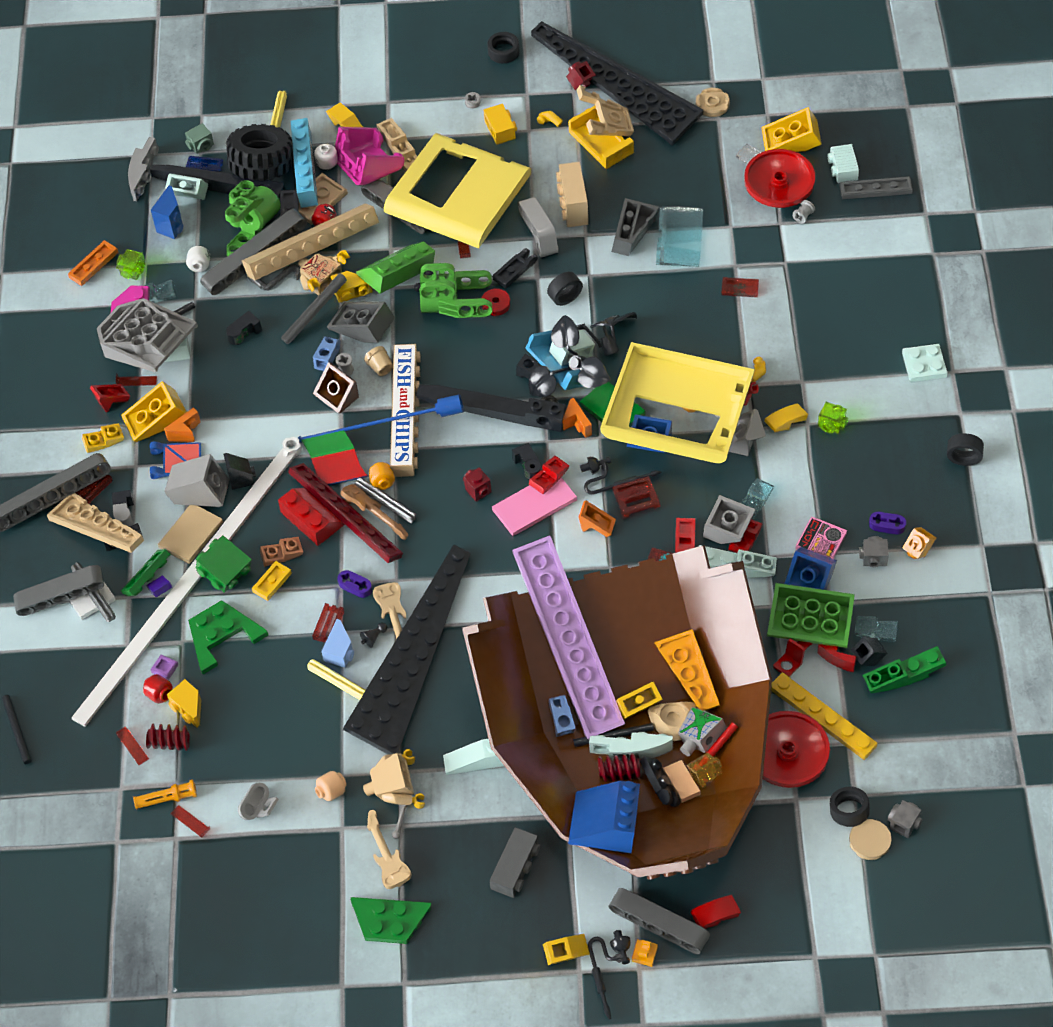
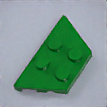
(389, 919)

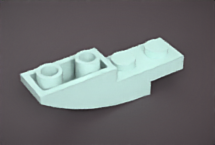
(755, 564)
(639, 744)

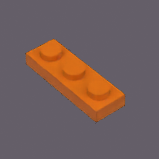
(93, 263)

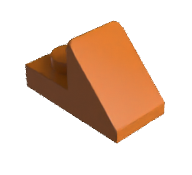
(575, 417)
(181, 428)
(595, 518)

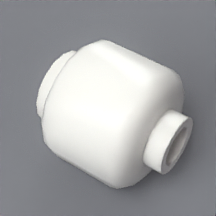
(325, 156)
(198, 259)

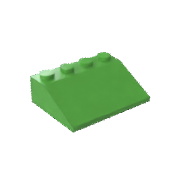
(811, 615)

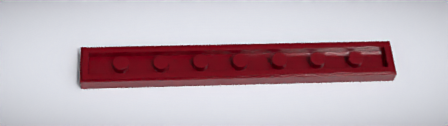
(345, 513)

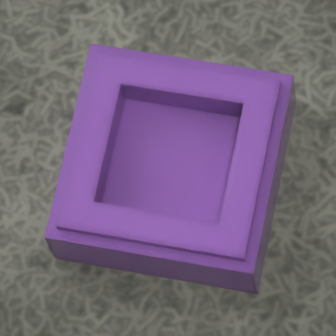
(164, 666)

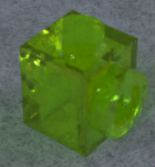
(131, 264)
(832, 418)

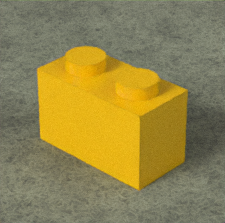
(500, 124)
(638, 700)

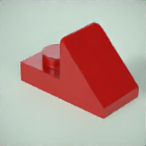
(108, 394)

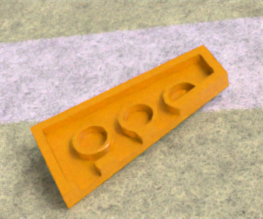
(689, 667)

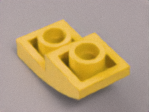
(784, 417)
(102, 439)

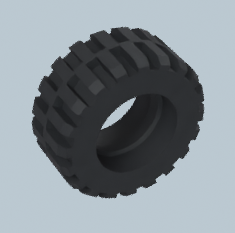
(259, 152)

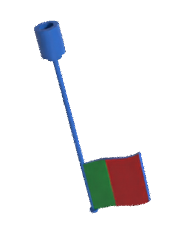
(336, 456)

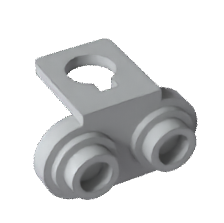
(255, 802)

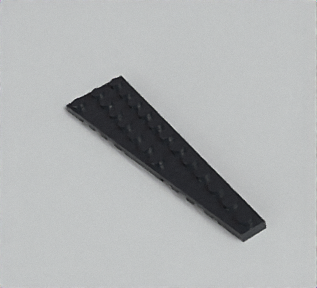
(650, 103)
(392, 694)

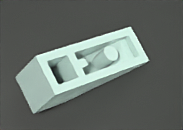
(471, 758)

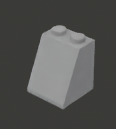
(197, 482)

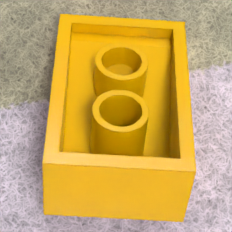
(793, 132)
(153, 412)

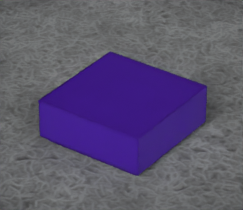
(159, 586)

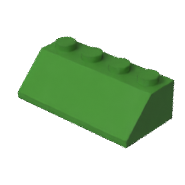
(397, 267)

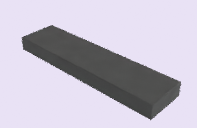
(876, 187)

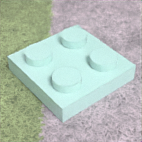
(924, 363)

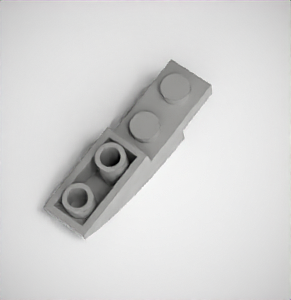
(139, 167)

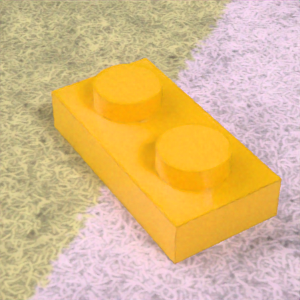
(271, 580)

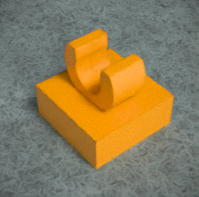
(644, 952)

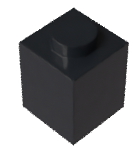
(869, 651)

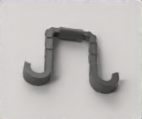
(293, 267)

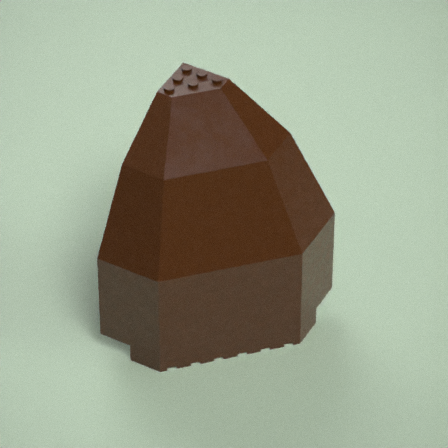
(624, 619)

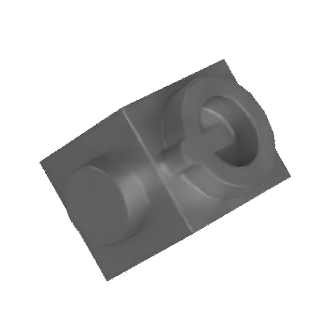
(874, 552)
(905, 818)

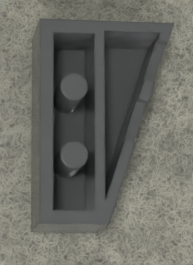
(633, 224)

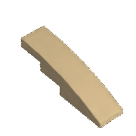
(397, 141)

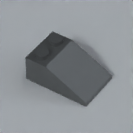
(362, 320)

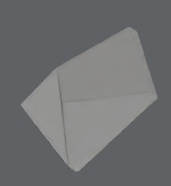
(747, 430)

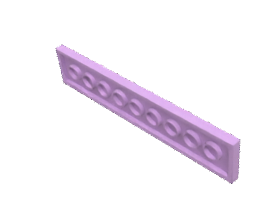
(568, 637)

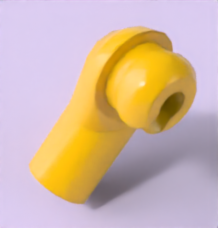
(548, 116)
(759, 368)

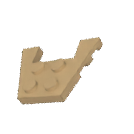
(612, 116)

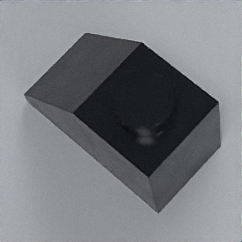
(239, 471)

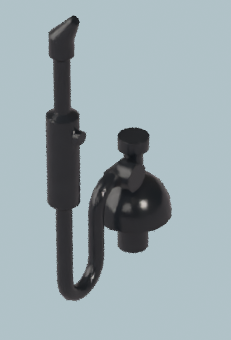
(594, 466)
(620, 945)

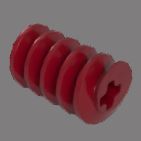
(168, 737)
(619, 767)

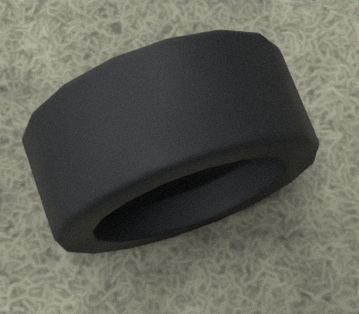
(503, 56)
(564, 288)
(968, 441)
(849, 794)

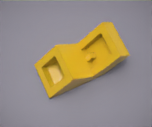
(343, 116)

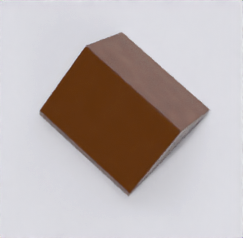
(336, 388)

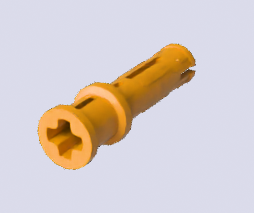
(175, 791)

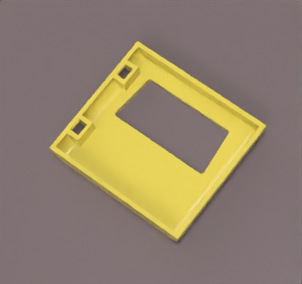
(475, 202)
(680, 382)

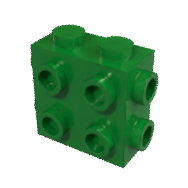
(223, 564)

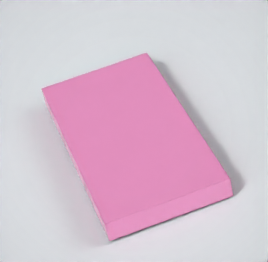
(531, 506)

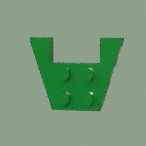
(217, 625)

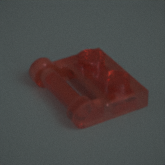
(635, 491)

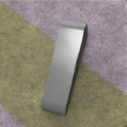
(539, 226)

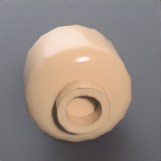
(330, 785)

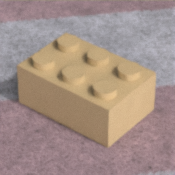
(573, 194)

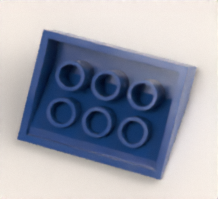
(605, 816)

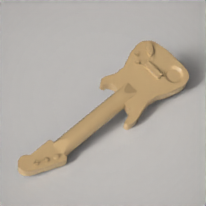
(388, 598)
(394, 871)

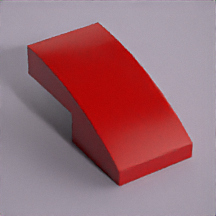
(549, 475)
(685, 534)
(748, 538)
(838, 659)
(715, 911)

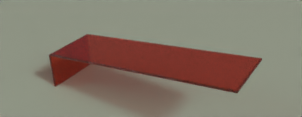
(464, 250)
(136, 381)
(132, 745)
(190, 821)

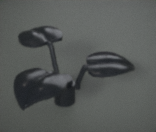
(607, 343)
(592, 369)

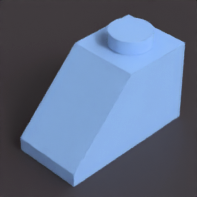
(338, 646)

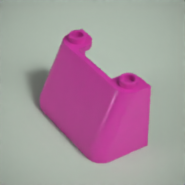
(362, 157)

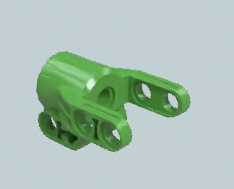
(250, 211)
(439, 291)

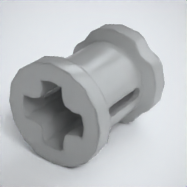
(803, 211)
(344, 362)

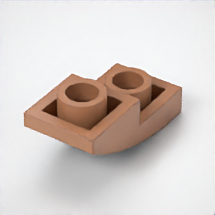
(284, 551)

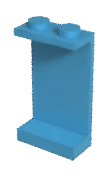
(539, 347)

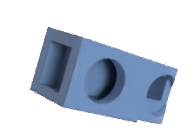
(326, 353)
(561, 716)

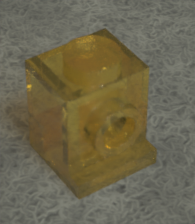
(705, 769)

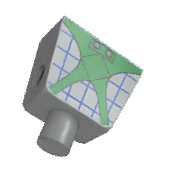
(700, 731)

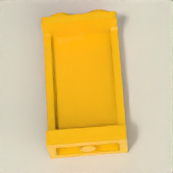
(604, 148)

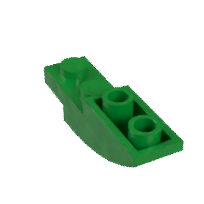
(906, 672)

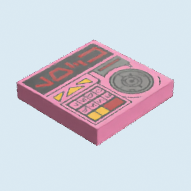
(822, 537)

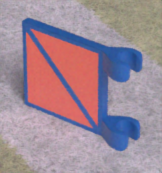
(172, 454)

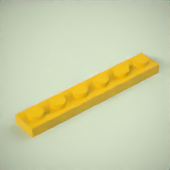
(829, 719)

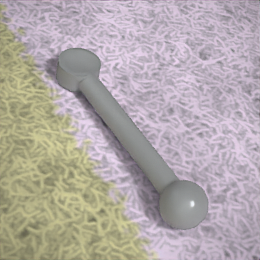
(396, 834)

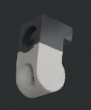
(121, 503)

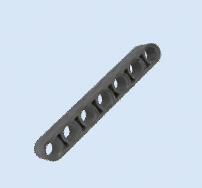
(232, 267)
(56, 486)

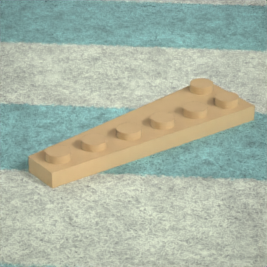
(87, 519)

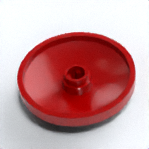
(779, 178)
(794, 749)

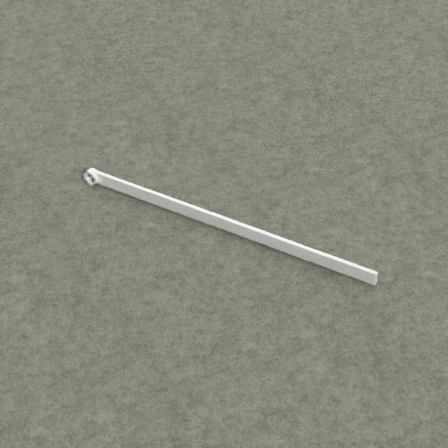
(184, 585)

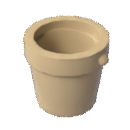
(379, 360)

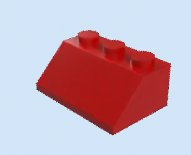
(309, 515)

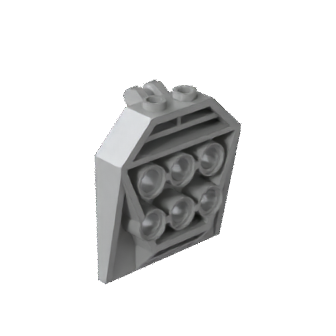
(143, 334)

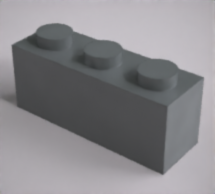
(514, 862)

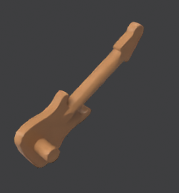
(355, 494)

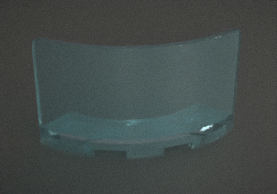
(680, 236)

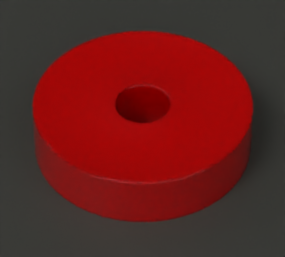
(502, 299)

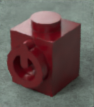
(580, 74)
(477, 483)

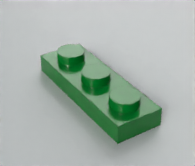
(146, 573)

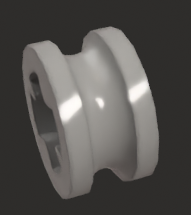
(471, 96)

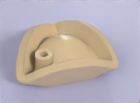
(669, 717)

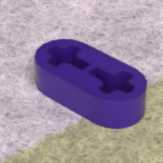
(887, 523)
(355, 582)

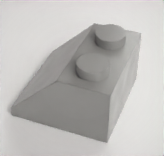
(727, 521)

